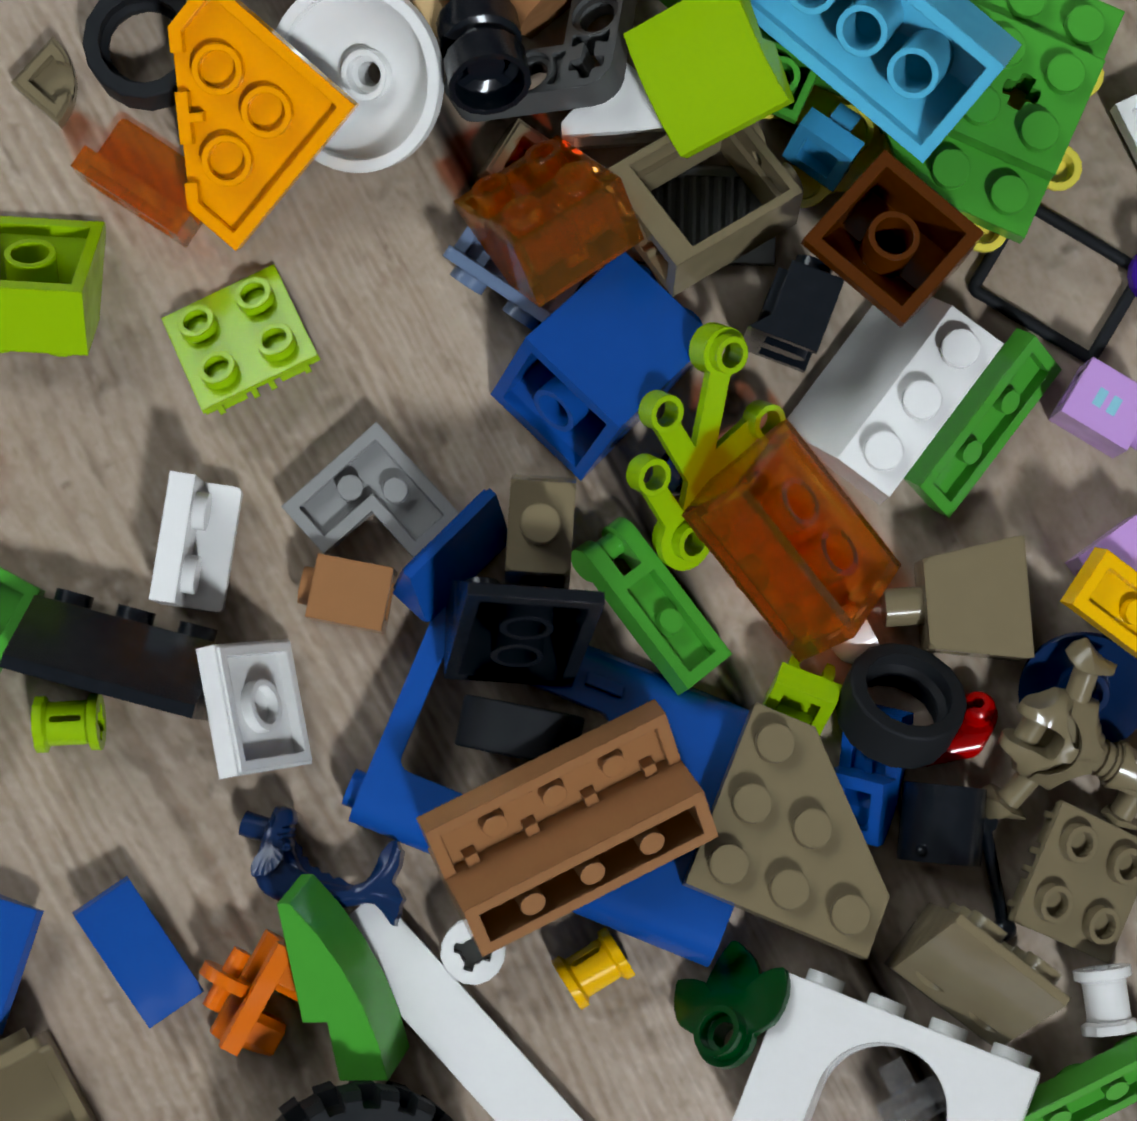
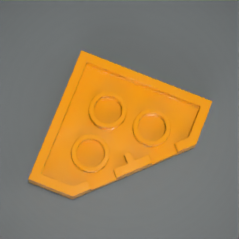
(245, 114)

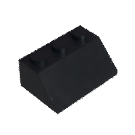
(110, 653)

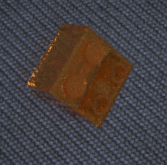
(550, 219)

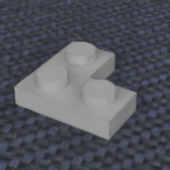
(369, 480)

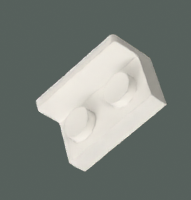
(195, 543)

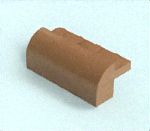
(567, 827)

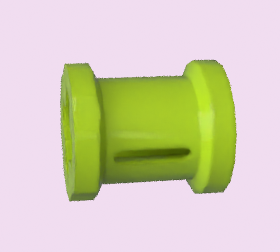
(68, 723)

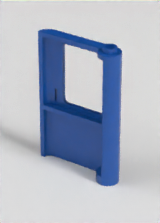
(648, 908)

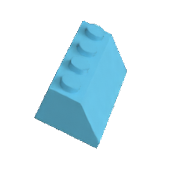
(897, 61)

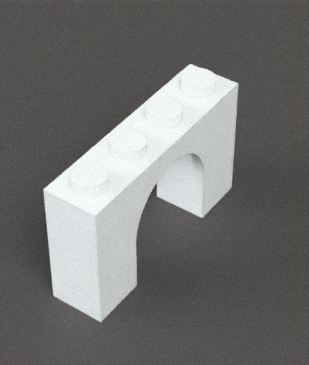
(827, 1027)

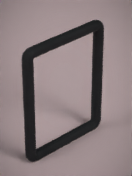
(1036, 326)

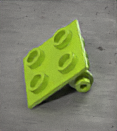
(240, 340)

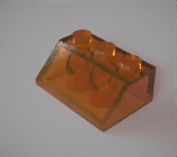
(793, 542)

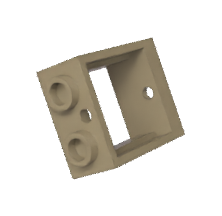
(664, 245)

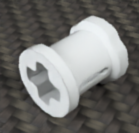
(1106, 1000)

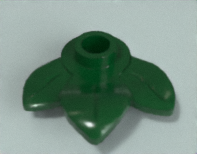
(732, 998)

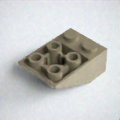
(967, 972)

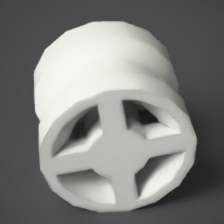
(468, 970)

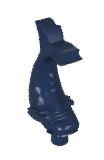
(282, 862)

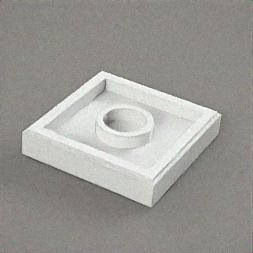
(253, 707)

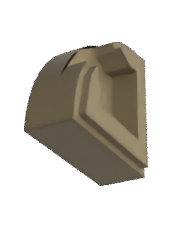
(50, 82)

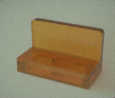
(141, 178)

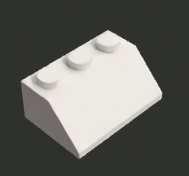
(891, 393)

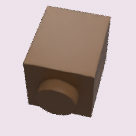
(348, 593)

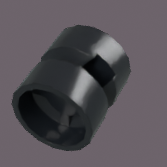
(483, 55)

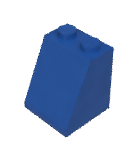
(595, 360)

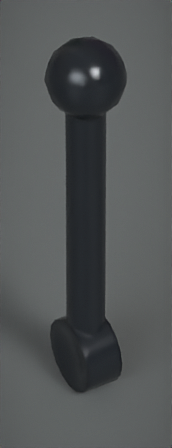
(995, 881)

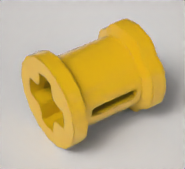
(593, 968)

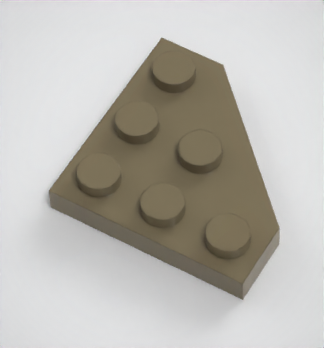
(790, 839)

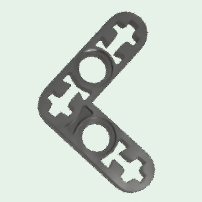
(570, 68)

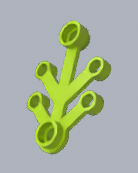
(703, 454)

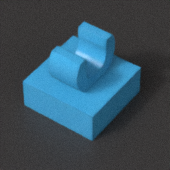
(825, 145)

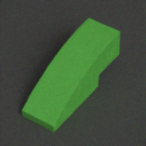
(341, 983)

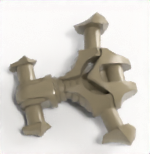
(1064, 741)

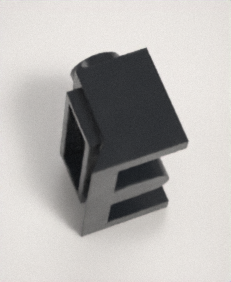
(795, 313)

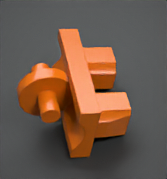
(242, 1017)

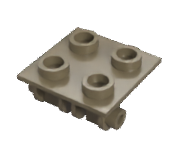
(1078, 882)

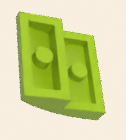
(707, 71)

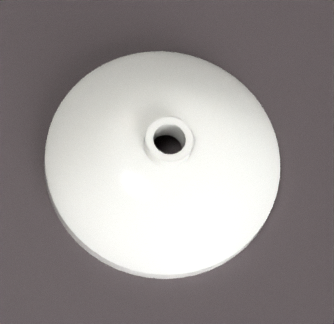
(405, 103)

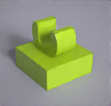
(803, 693)

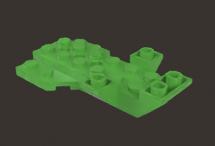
(996, 155)

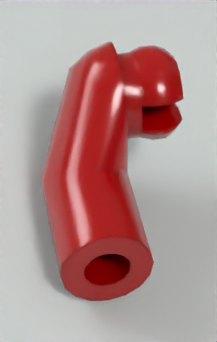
(975, 730)

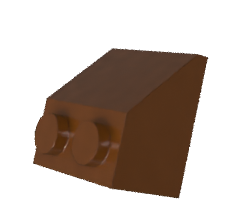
(893, 239)

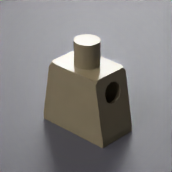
(540, 530)
(969, 602)

